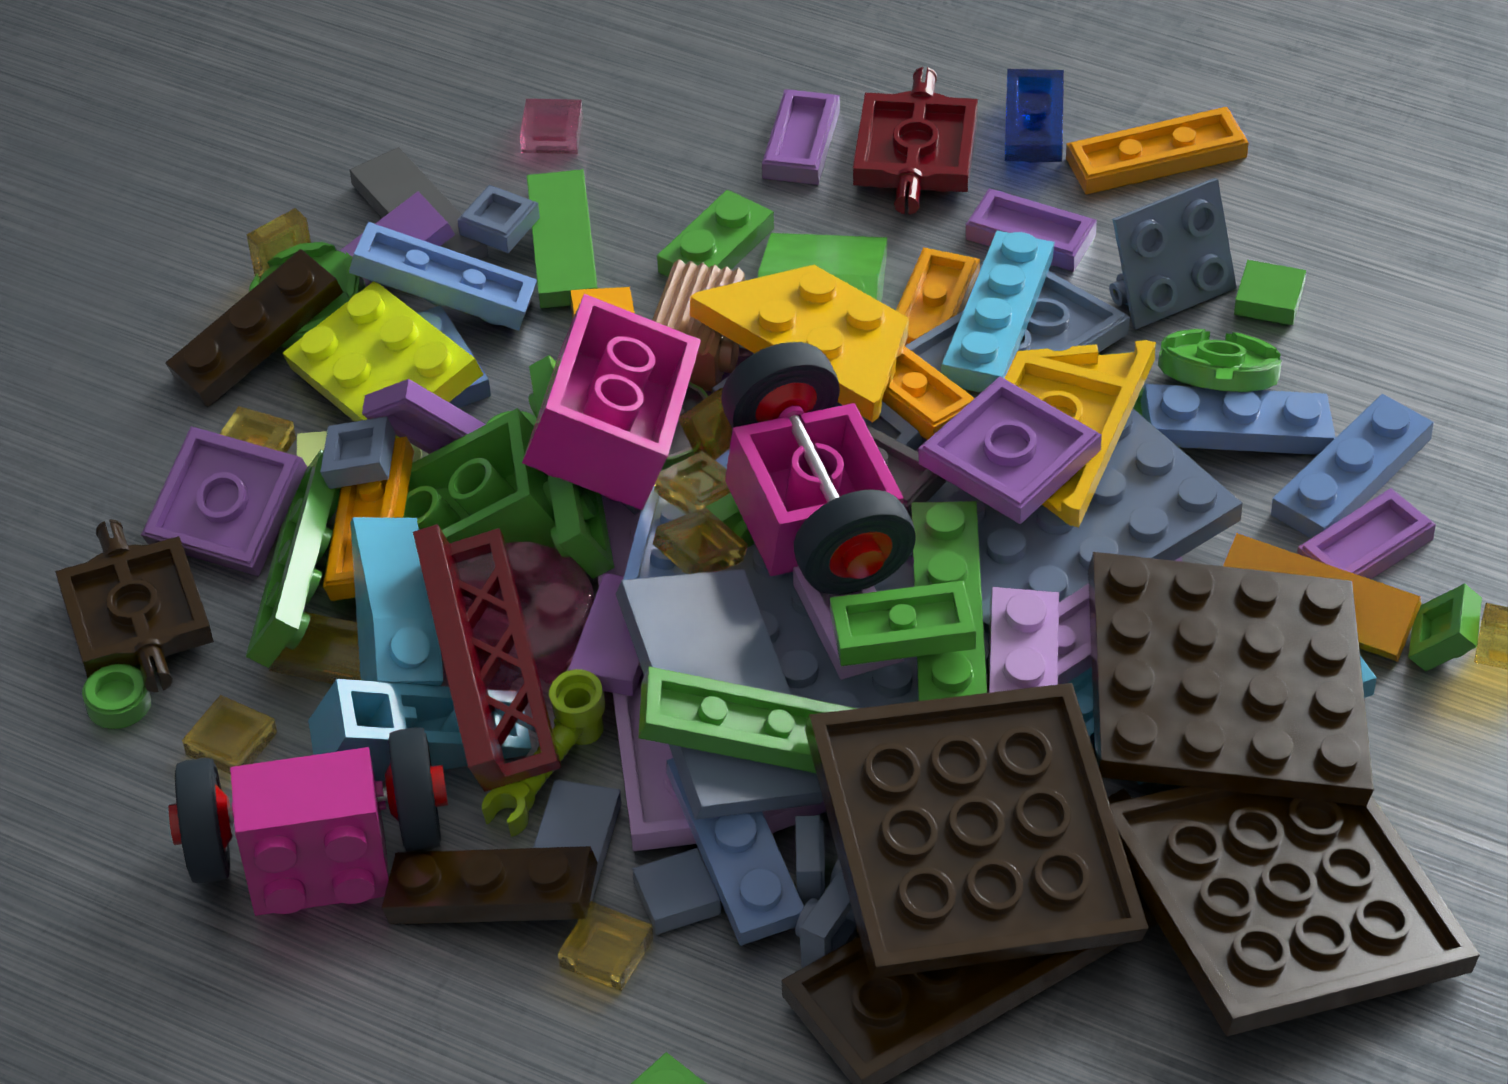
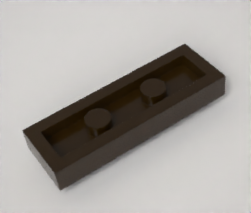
(254, 327)
(490, 885)

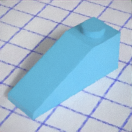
(392, 604)
(365, 712)

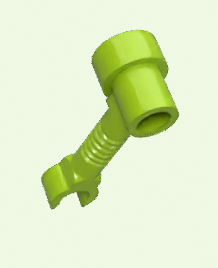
(578, 712)

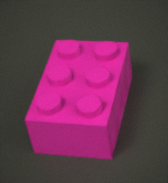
(612, 402)

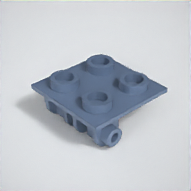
(1173, 254)

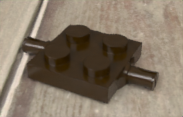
(134, 605)

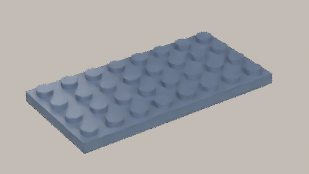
(1145, 506)

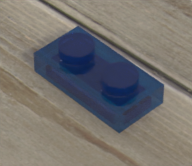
(1034, 115)

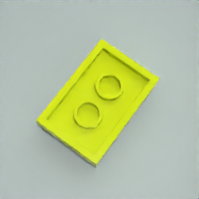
(377, 344)

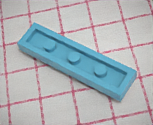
(998, 310)

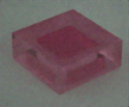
(551, 126)

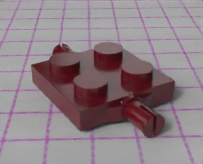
(915, 142)

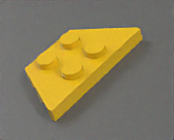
(816, 309)
(1092, 391)

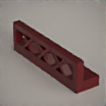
(462, 662)

